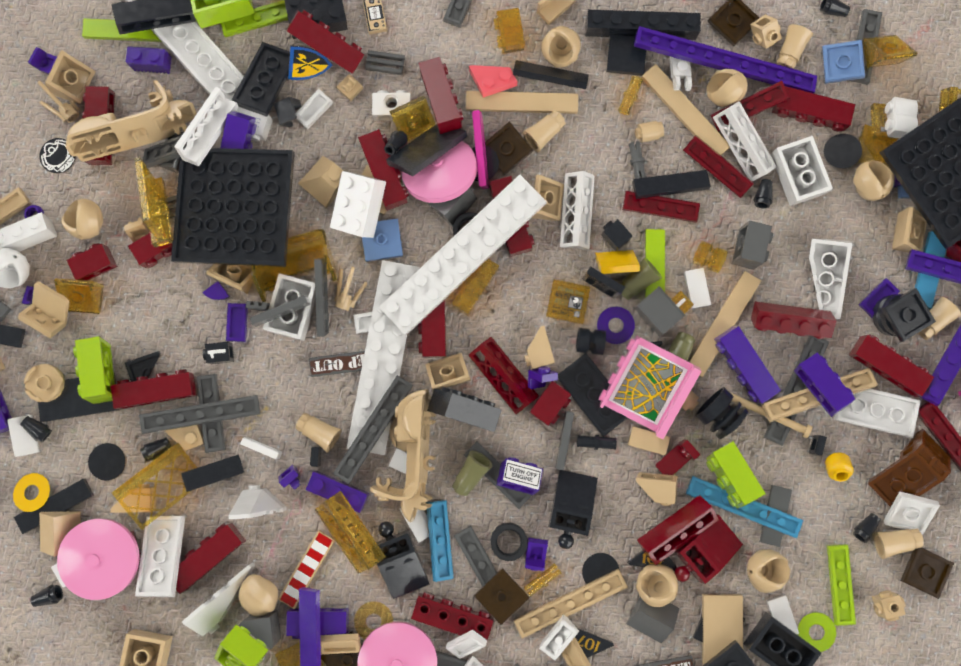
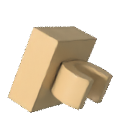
(350, 87)
(136, 229)

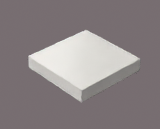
(911, 512)

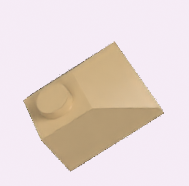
(322, 181)

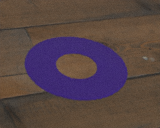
(625, 316)

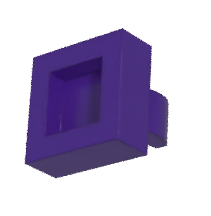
(289, 476)

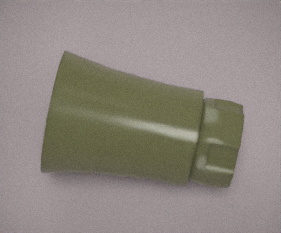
(638, 281)
(682, 345)
(471, 473)

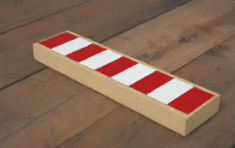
(306, 568)

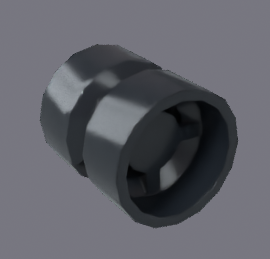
(590, 341)

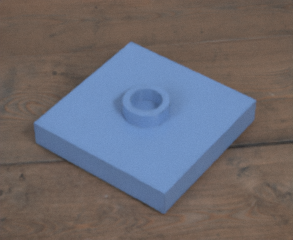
(843, 61)
(385, 243)

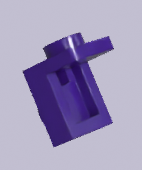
(42, 60)
(538, 377)
(536, 554)

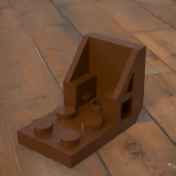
(918, 470)

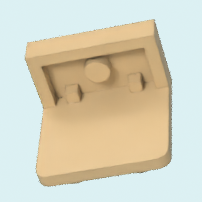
(47, 312)

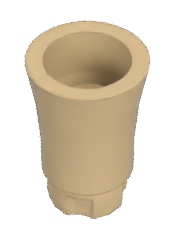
(794, 45)
(544, 130)
(944, 313)
(318, 431)
(897, 542)

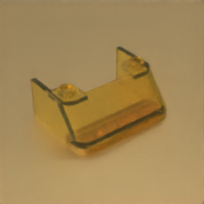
(300, 258)

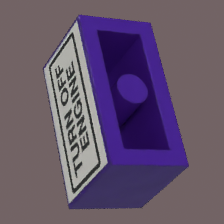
(520, 476)

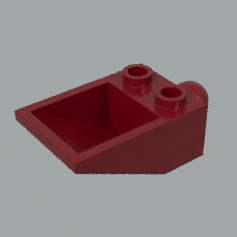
(709, 549)

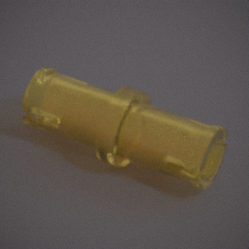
(630, 95)
(542, 580)

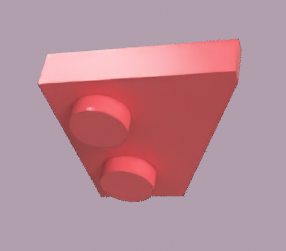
(492, 79)

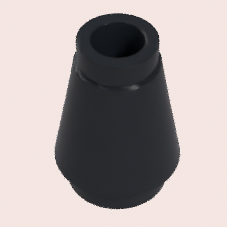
(834, 7)
(396, 142)
(764, 194)
(36, 429)
(155, 449)
(865, 530)
(47, 596)

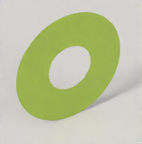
(820, 619)

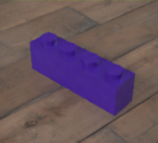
(747, 365)

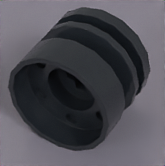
(725, 416)

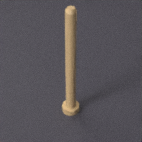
(806, 430)

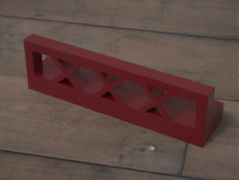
(506, 373)

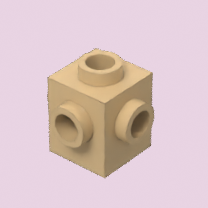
(766, 31)
(889, 605)

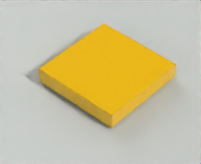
(617, 262)

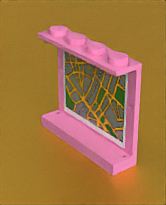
(650, 385)

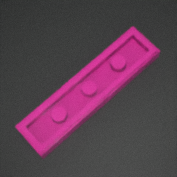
(480, 149)

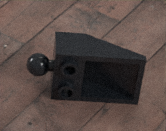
(573, 502)
(402, 565)

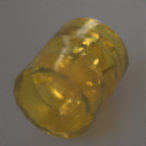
(716, 259)

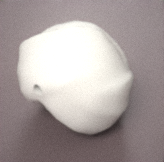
(13, 268)

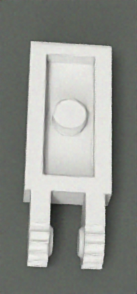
(680, 70)

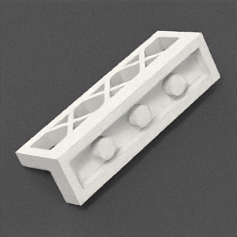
(207, 129)
(748, 140)
(580, 209)

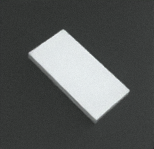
(882, 412)
(160, 557)

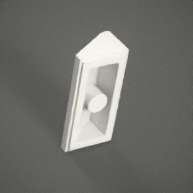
(22, 442)
(419, 525)
(558, 637)

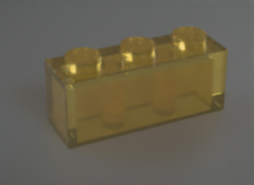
(475, 287)

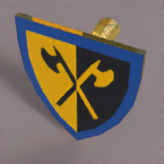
(306, 63)

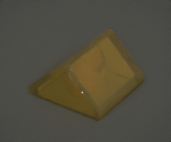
(886, 51)
(82, 295)

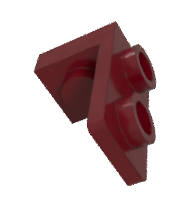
(677, 458)

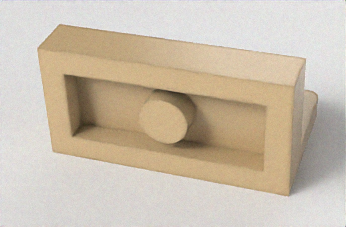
(552, 9)

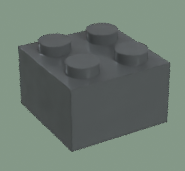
(752, 245)

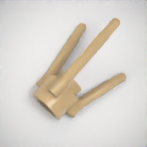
(67, 112)
(342, 299)

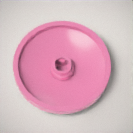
(445, 177)
(98, 559)
(397, 646)

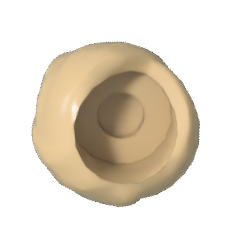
(561, 46)
(727, 87)
(873, 180)
(83, 219)
(768, 570)
(657, 585)
(258, 595)

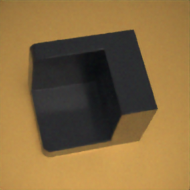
(286, 111)

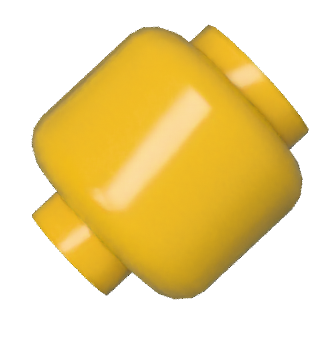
(839, 466)

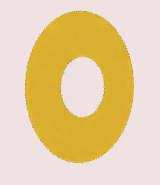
(31, 505)

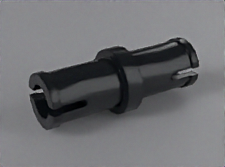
(596, 442)

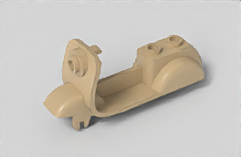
(107, 135)
(413, 428)

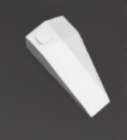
(830, 270)
(255, 503)
(213, 611)

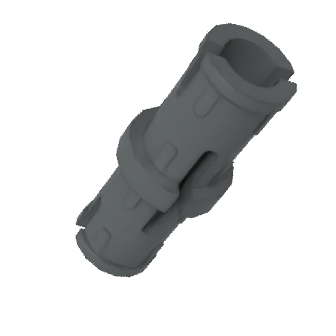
(637, 160)

